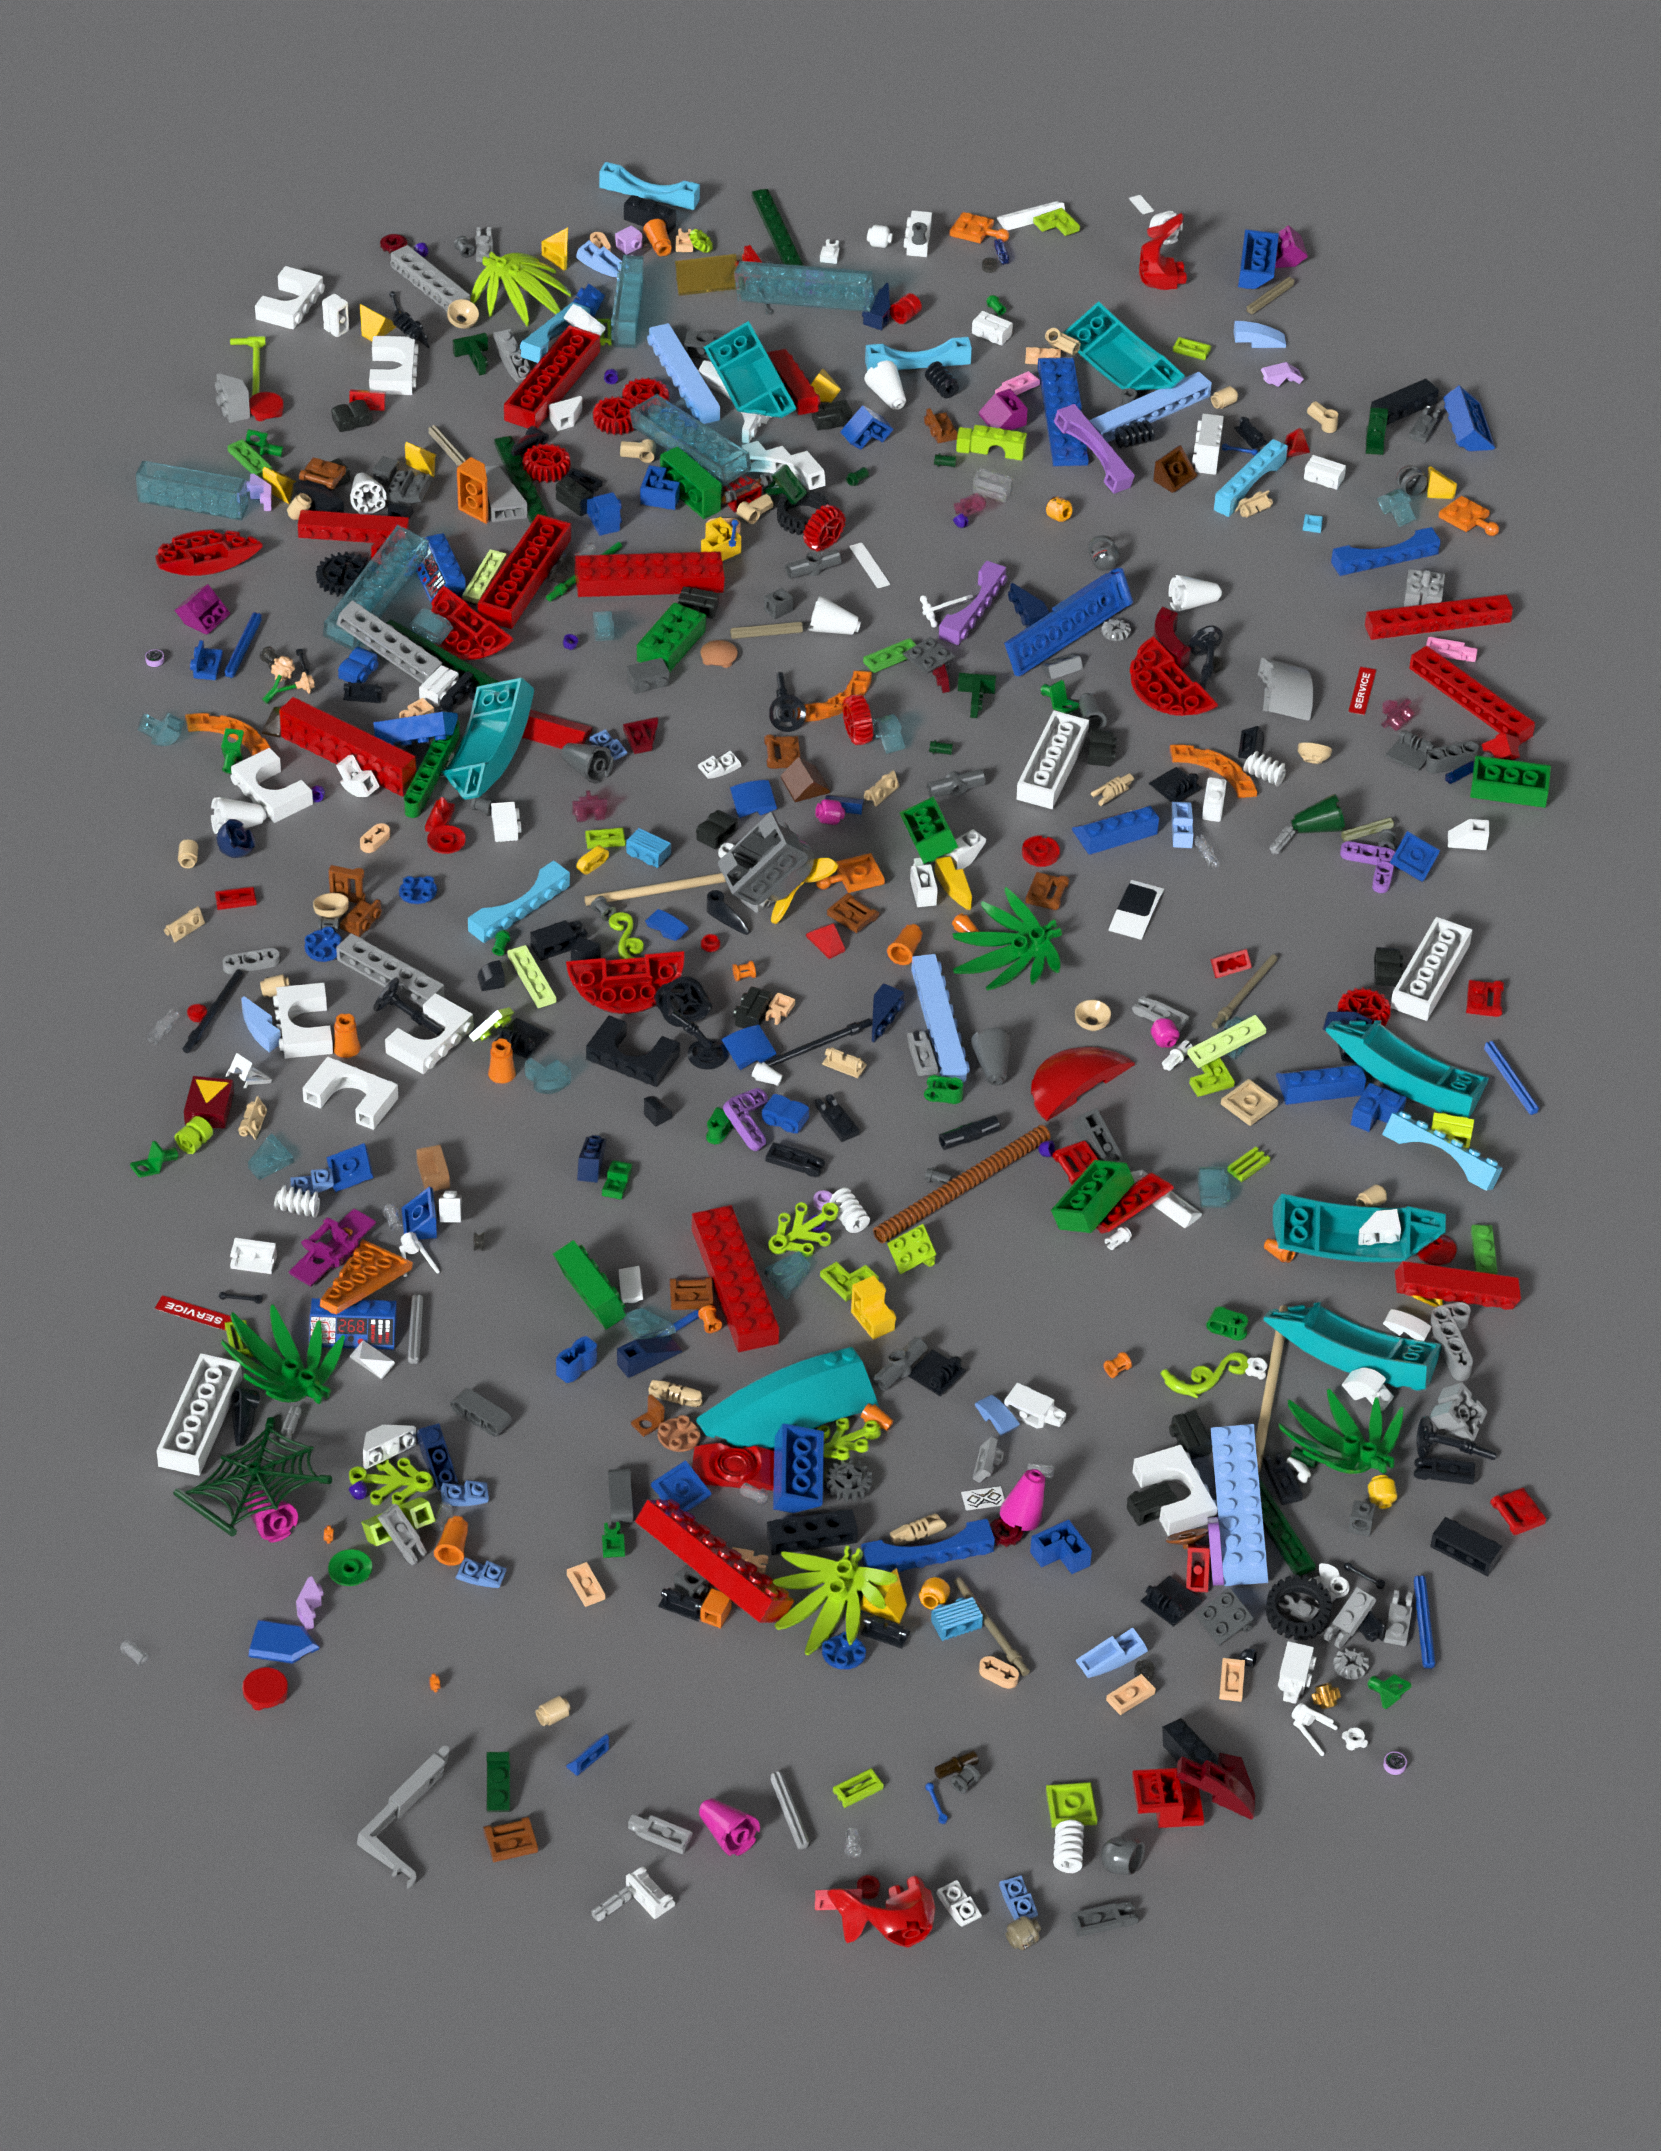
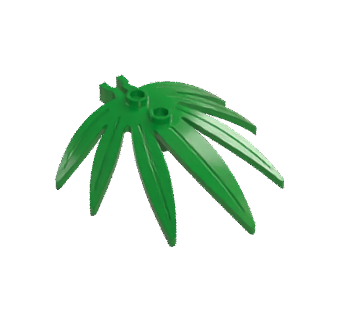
(1029, 943)
(288, 1377)
(1349, 1453)

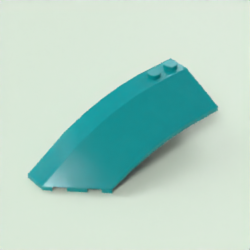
(1120, 353)
(749, 373)
(490, 737)
(1409, 1069)
(1334, 1229)
(1355, 1347)
(796, 1395)

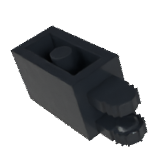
(556, 938)

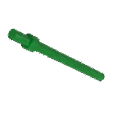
(562, 588)

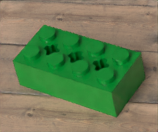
(697, 485)
(672, 635)
(1510, 781)
(928, 830)
(1092, 1196)
(590, 1284)

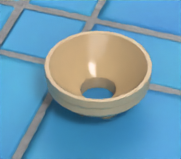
(462, 308)
(1313, 752)
(331, 905)
(1092, 1010)

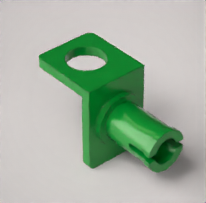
(263, 443)
(1058, 697)
(230, 750)
(155, 1160)
(1389, 1689)

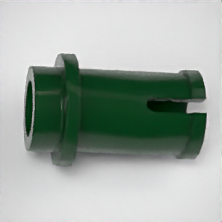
(944, 460)
(854, 478)
(940, 747)
(1297, 1454)

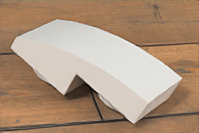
(721, 766)
(631, 1284)
(1404, 1322)
(958, 1904)

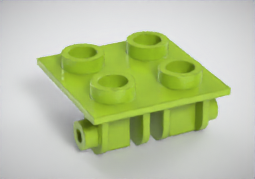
(912, 1249)

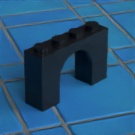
(646, 1068)

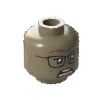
(1023, 1932)

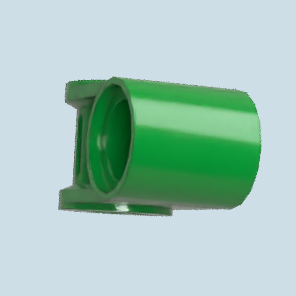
(946, 1089)
(718, 1126)
(1227, 1322)

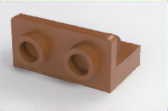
(940, 426)
(361, 917)

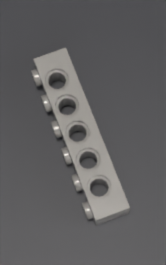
(426, 277)
(378, 636)
(384, 967)

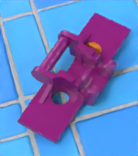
(336, 1251)

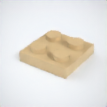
(1249, 1102)

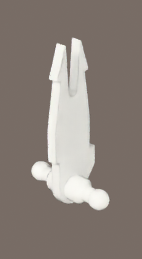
(930, 611)

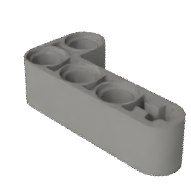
(1446, 1323)

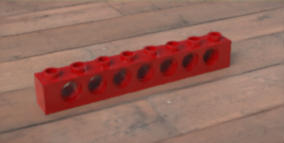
(1438, 617)
(1471, 694)

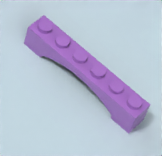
(1073, 422)
(956, 626)

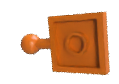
(975, 228)
(1467, 514)
(855, 873)

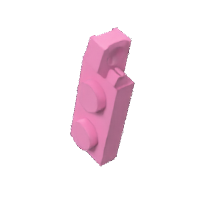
(1020, 383)
(1452, 649)

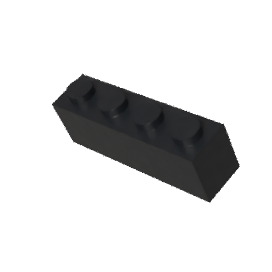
(1408, 400)

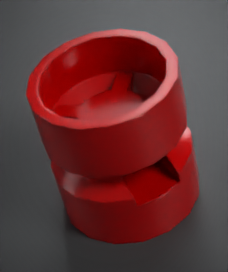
(905, 308)

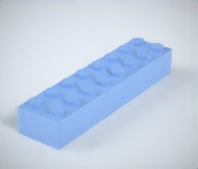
(1239, 1505)

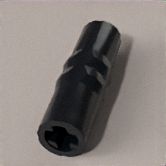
(969, 1132)

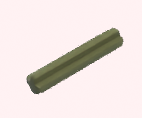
(1367, 829)

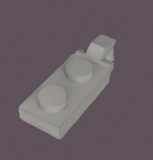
(660, 1832)

